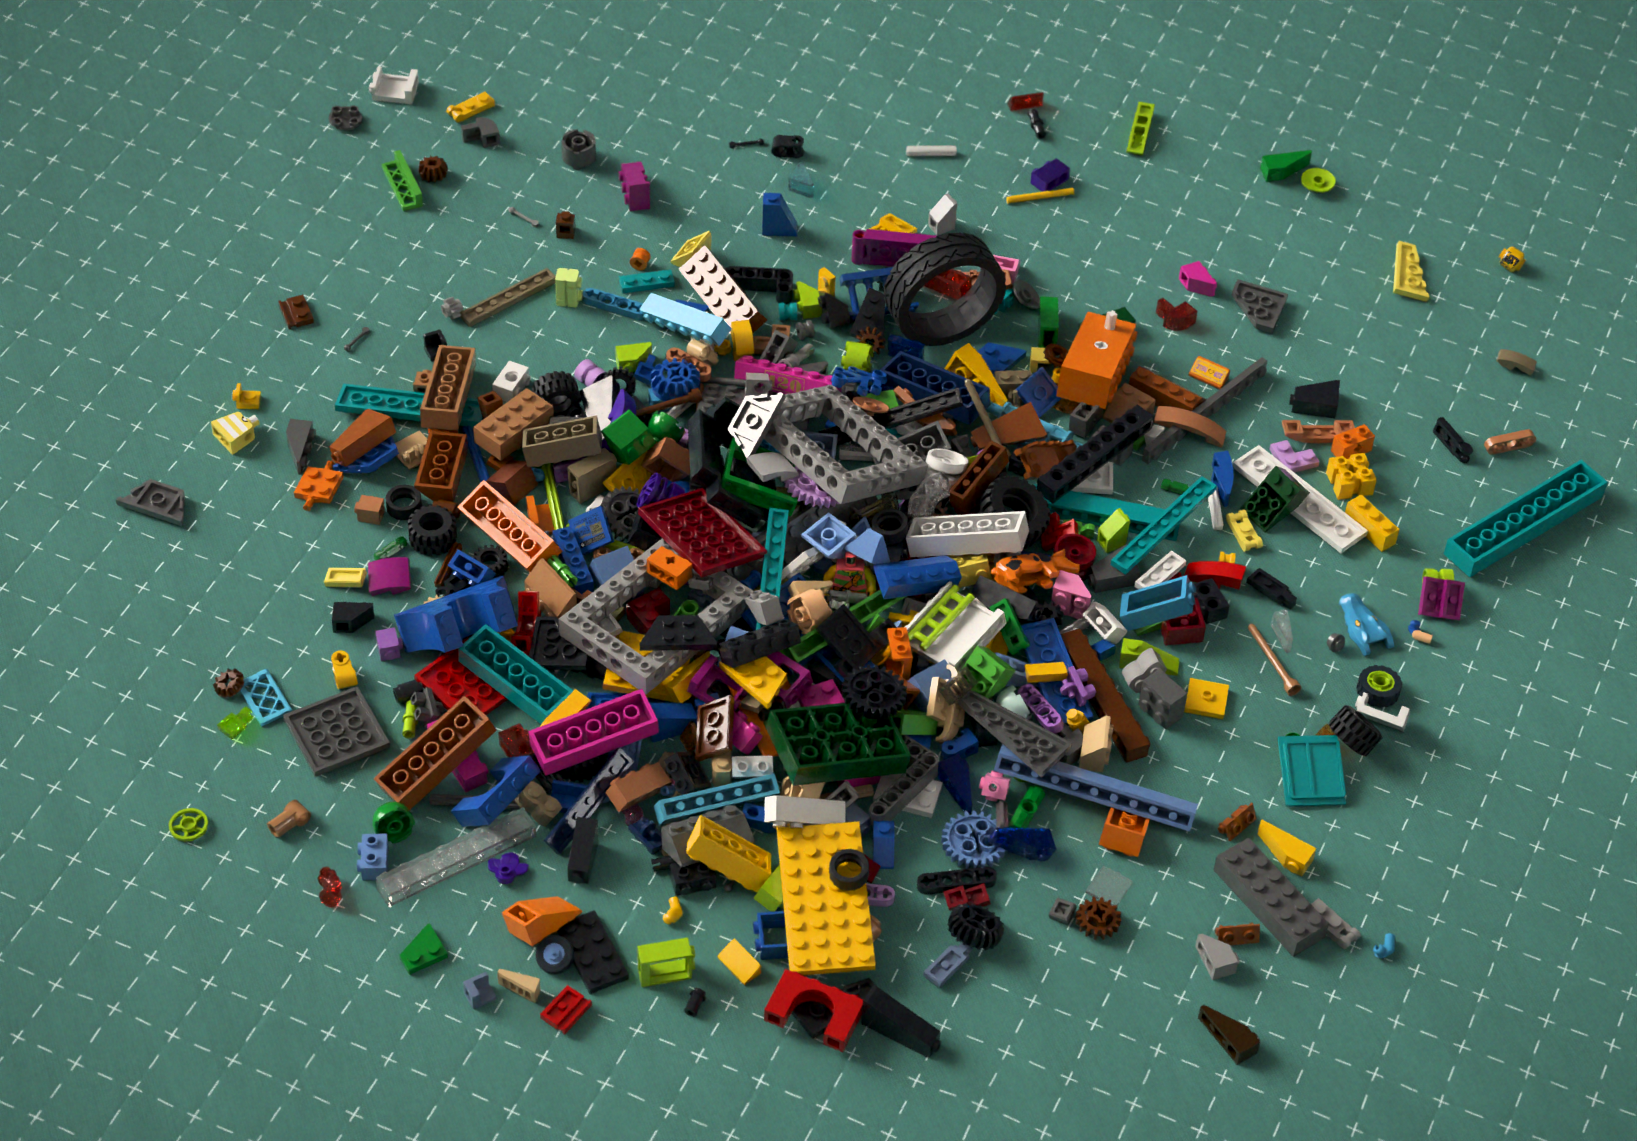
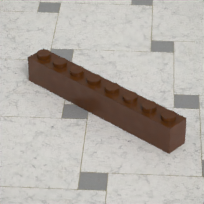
(1107, 700)

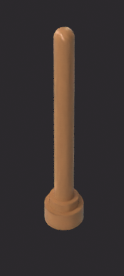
(1291, 685)

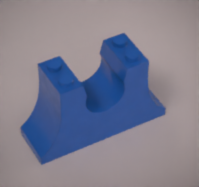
(453, 617)

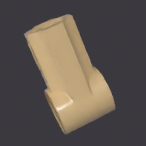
(702, 352)

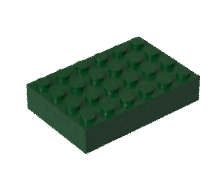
(835, 744)

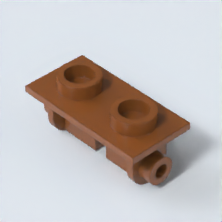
(1241, 819)
(1238, 934)

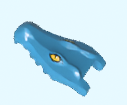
(1363, 625)

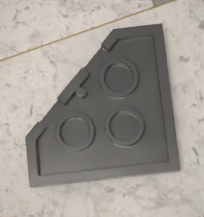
(1259, 304)

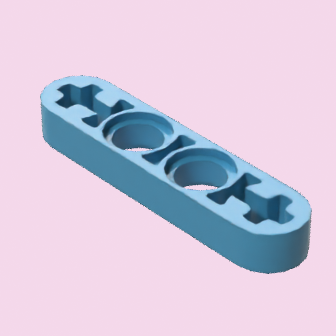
(595, 298)

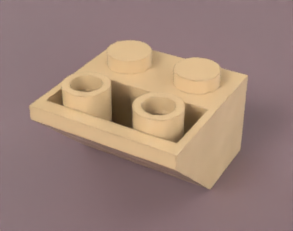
(1095, 745)

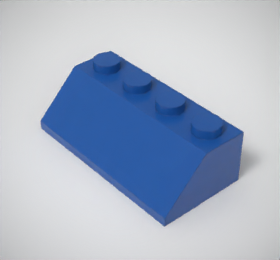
(916, 576)

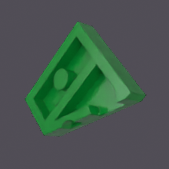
(423, 951)

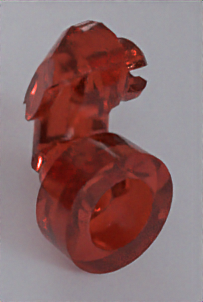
(331, 884)

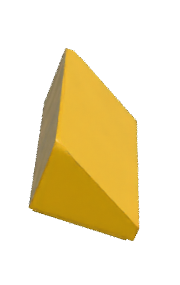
(1046, 672)
(739, 962)

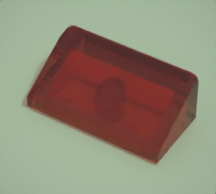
(1026, 101)

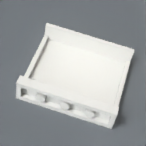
(970, 629)

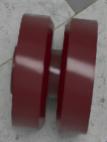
(1079, 551)

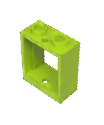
(666, 971)

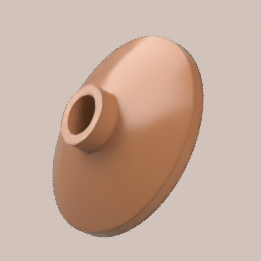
(870, 405)

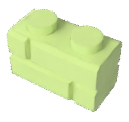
(567, 287)

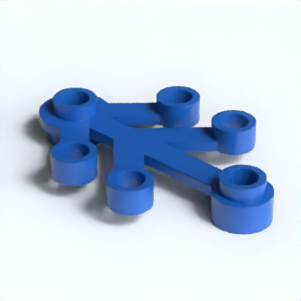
(856, 375)

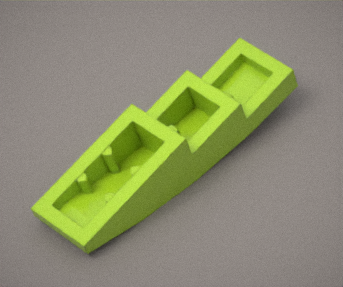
(1140, 128)

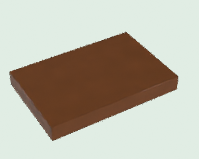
(715, 728)

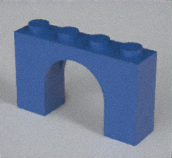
(512, 777)

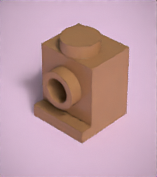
(421, 381)

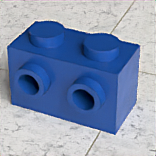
(470, 569)

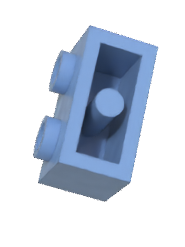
(373, 856)

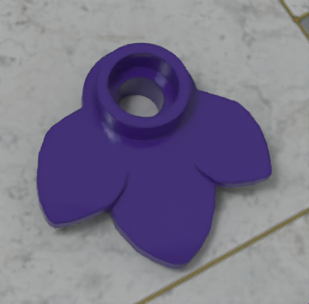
(507, 867)

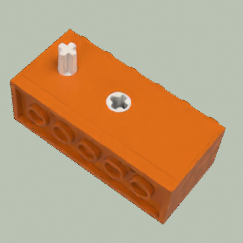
(1097, 359)

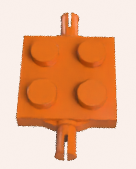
(318, 485)

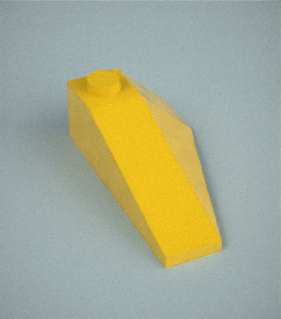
(971, 365)

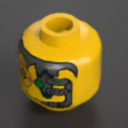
(1512, 259)

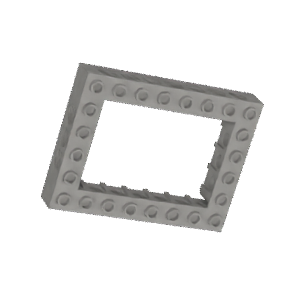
(898, 464)
(645, 673)

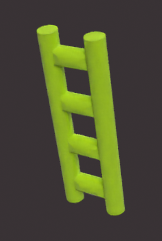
(940, 607)

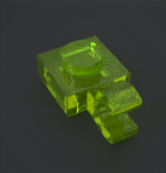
(235, 724)

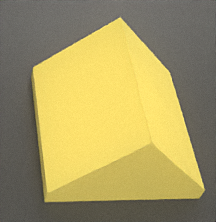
(691, 247)

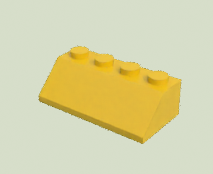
(729, 854)

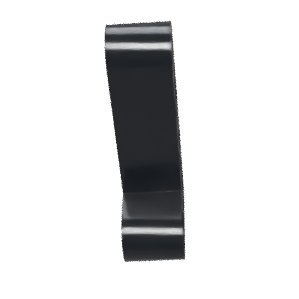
(765, 280)

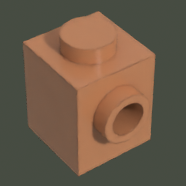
(370, 509)

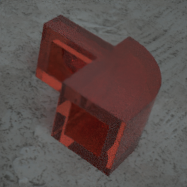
(1177, 317)

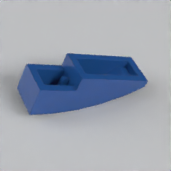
(1223, 475)

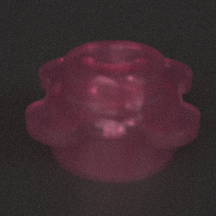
(636, 810)

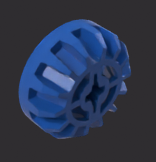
(676, 382)

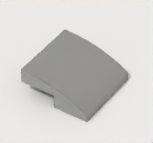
(771, 465)

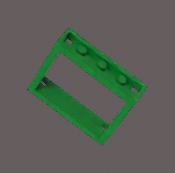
(750, 491)

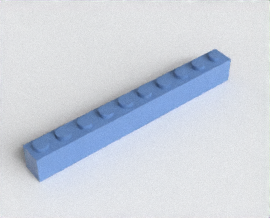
(1103, 790)

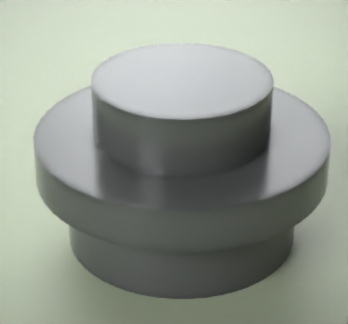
(1336, 642)

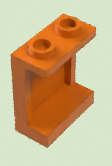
(900, 652)

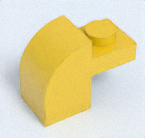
(742, 339)

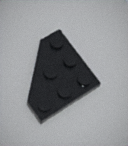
(553, 650)

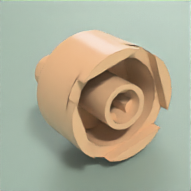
(808, 610)

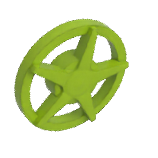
(188, 824)

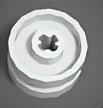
(947, 462)

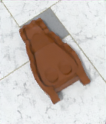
(1043, 455)

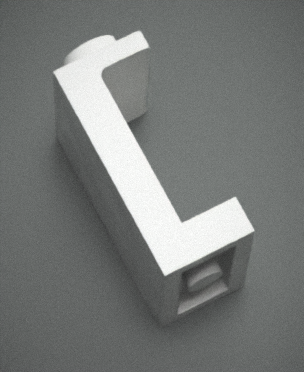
(394, 87)
(1381, 717)

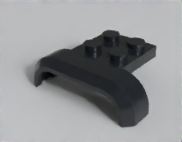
(852, 640)

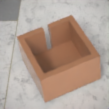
(675, 457)

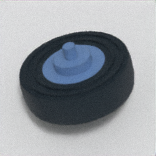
(554, 954)

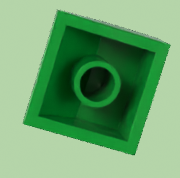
(628, 437)

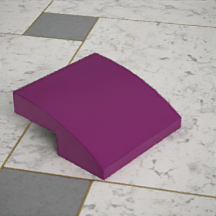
(389, 575)
(1441, 598)

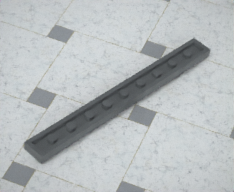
(1206, 409)

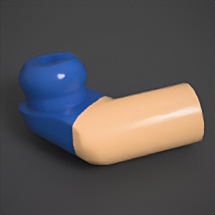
(1417, 634)

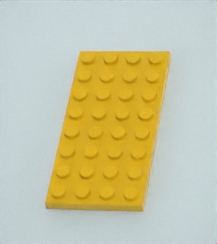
(824, 924)

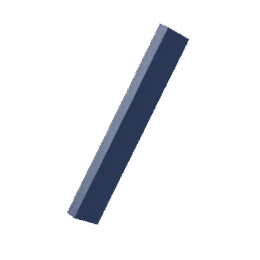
(588, 800)

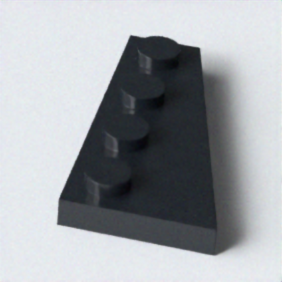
(816, 1016)

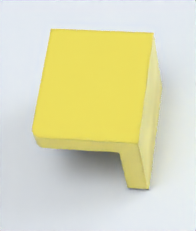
(1037, 356)

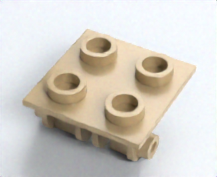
(411, 449)

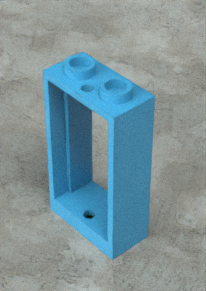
(1136, 618)

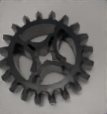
(975, 926)

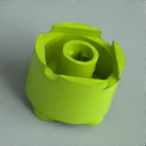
(858, 356)

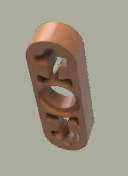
(701, 366)
(1501, 443)

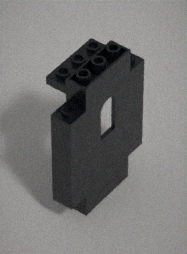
(706, 434)

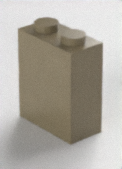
(588, 475)

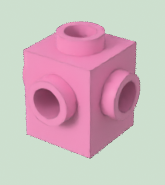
(1000, 781)

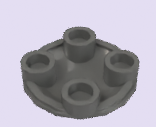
(345, 117)

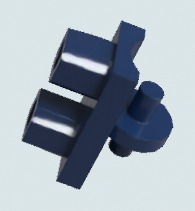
(647, 833)

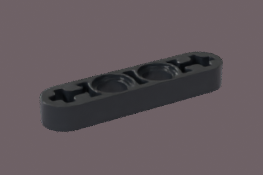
(956, 878)

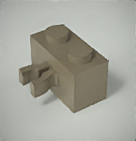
(1010, 381)

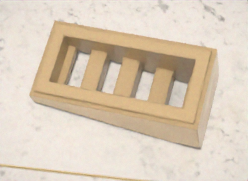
(799, 587)
(520, 984)

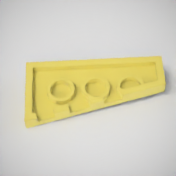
(1408, 274)

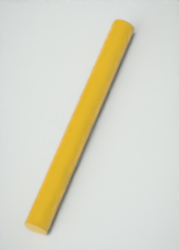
(1040, 195)

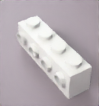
(802, 811)

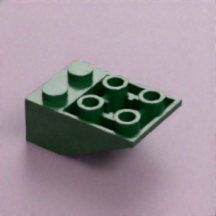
(1274, 499)

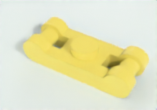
(1244, 531)

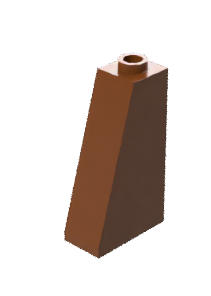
(1012, 428)
(361, 436)

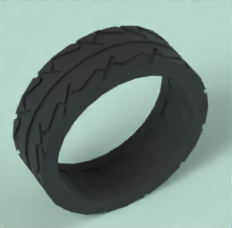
(926, 262)

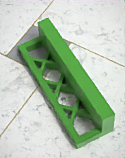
(408, 182)

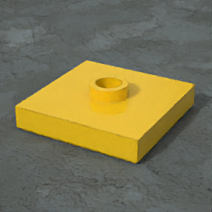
(1206, 698)

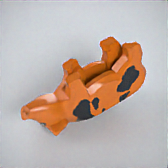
(1032, 568)

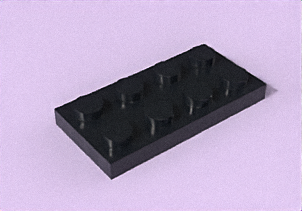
(593, 952)

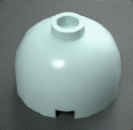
(1014, 703)

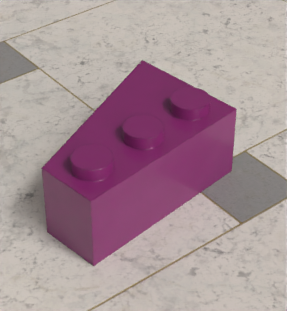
(635, 186)

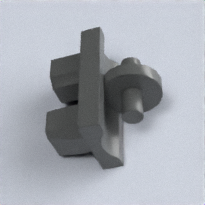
(428, 706)

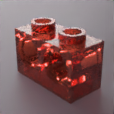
(515, 741)

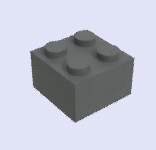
(1162, 699)

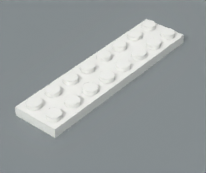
(1315, 511)

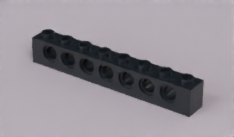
(1095, 453)

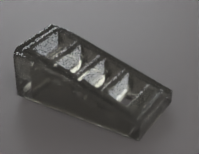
(948, 693)

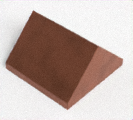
(513, 481)

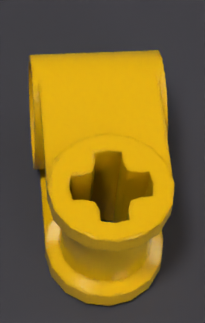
(343, 670)

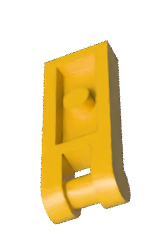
(471, 107)

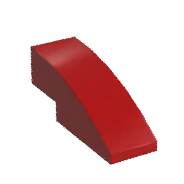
(1221, 572)

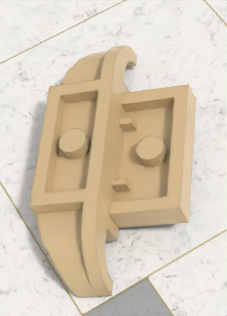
(948, 716)

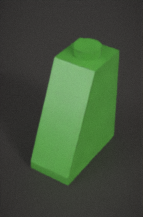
(914, 723)

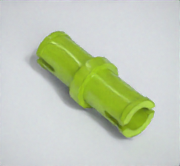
(409, 721)

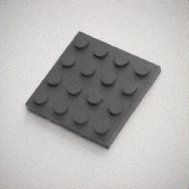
(336, 731)

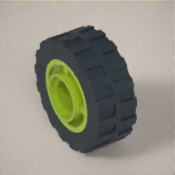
(1380, 684)

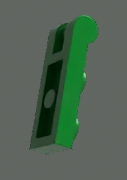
(1012, 628)

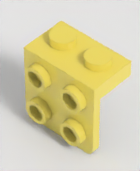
(971, 568)

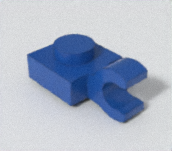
(644, 370)

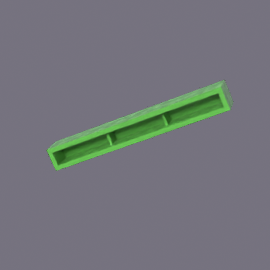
(862, 611)

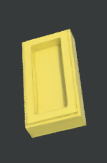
(345, 577)

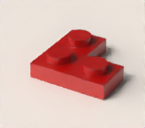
(1056, 530)

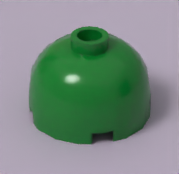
(665, 426)
(394, 820)

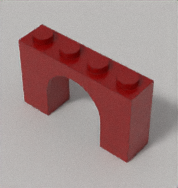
(796, 989)

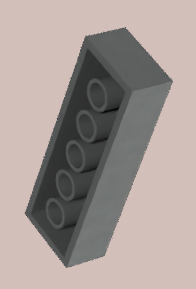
(1271, 897)

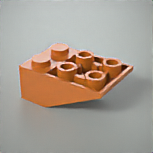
(538, 918)

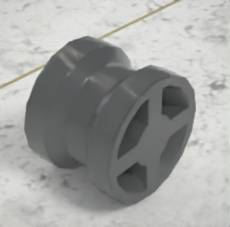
(805, 330)

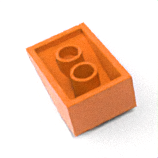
(1124, 832)

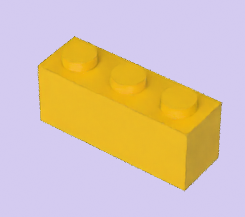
(1380, 529)

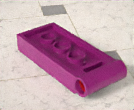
(883, 247)

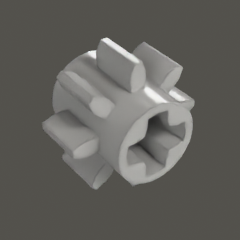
(452, 308)

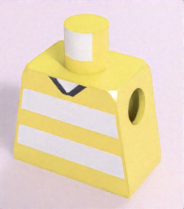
(235, 431)

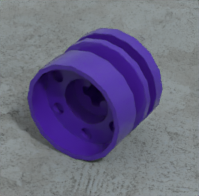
(657, 490)

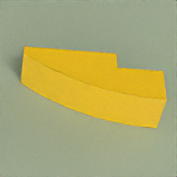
(678, 686)

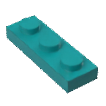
(646, 281)

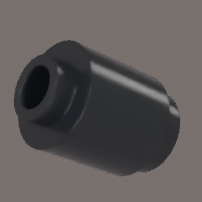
(404, 691)

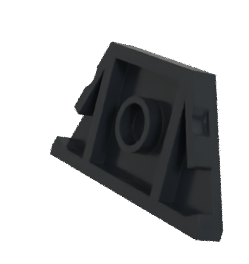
(678, 633)

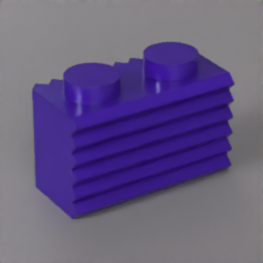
(1050, 175)

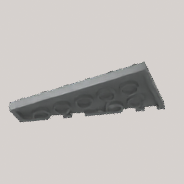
(1027, 740)

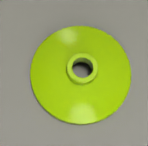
(1318, 180)

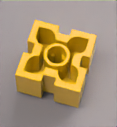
(1351, 476)

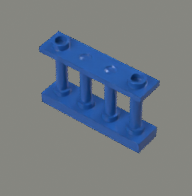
(867, 278)

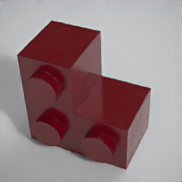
(646, 608)
(1184, 629)

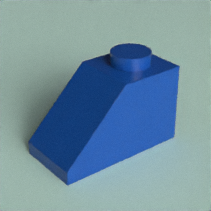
(883, 843)

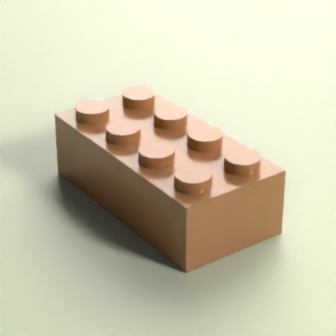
(503, 429)

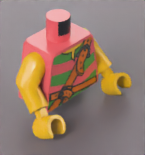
(851, 575)

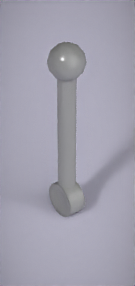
(535, 223)

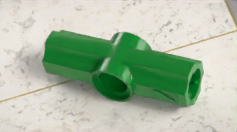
(1027, 807)

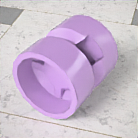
(588, 372)

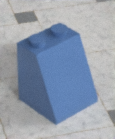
(610, 564)
(923, 682)

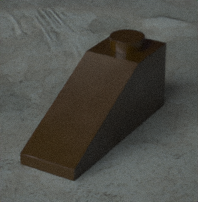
(1232, 1035)

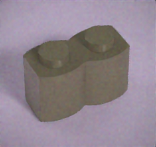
(538, 803)

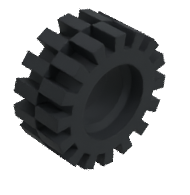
(626, 376)
(493, 554)

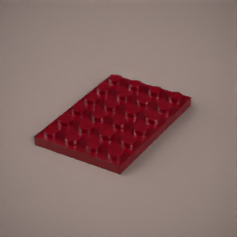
(702, 533)

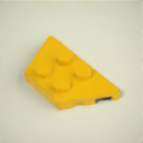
(759, 678)

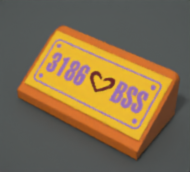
(1209, 372)

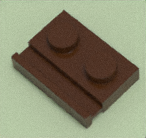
(296, 311)

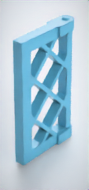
(274, 714)

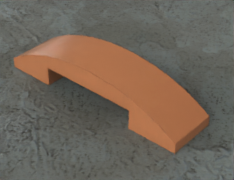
(1192, 422)
(1315, 433)

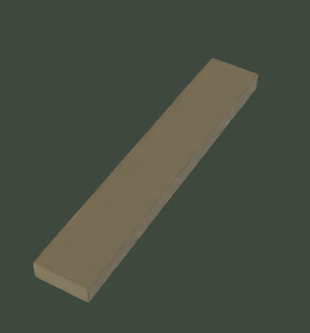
(508, 297)

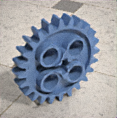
(961, 845)

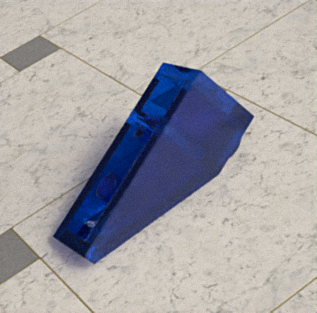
(956, 779)
(1025, 842)

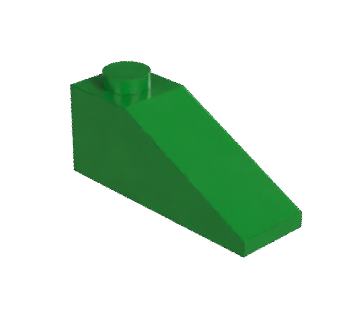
(1282, 165)

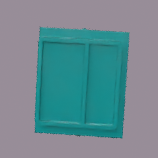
(1312, 770)

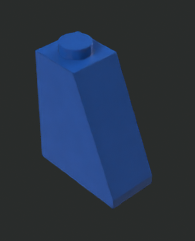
(777, 216)
(672, 719)

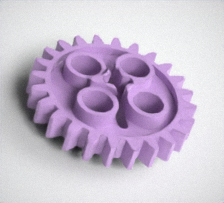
(808, 491)

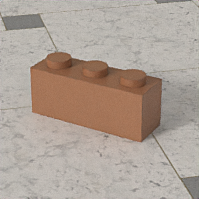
(637, 786)

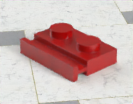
(565, 1009)

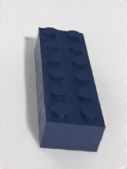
(928, 379)

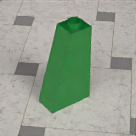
(1048, 321)

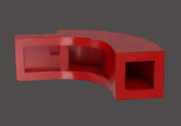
(527, 612)

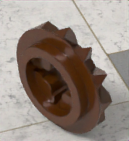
(1055, 350)
(234, 685)

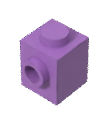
(388, 644)

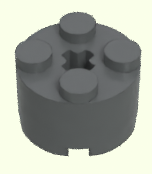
(578, 148)

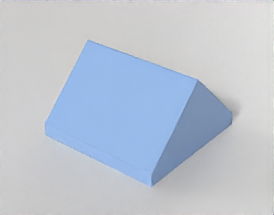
(829, 536)

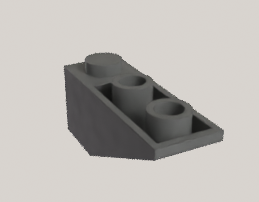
(299, 439)

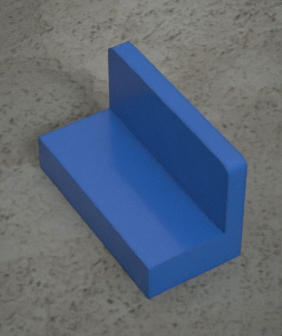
(566, 793)

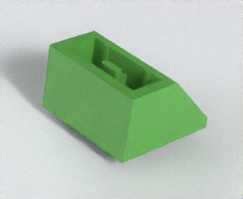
(989, 671)

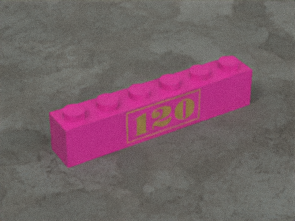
(784, 378)

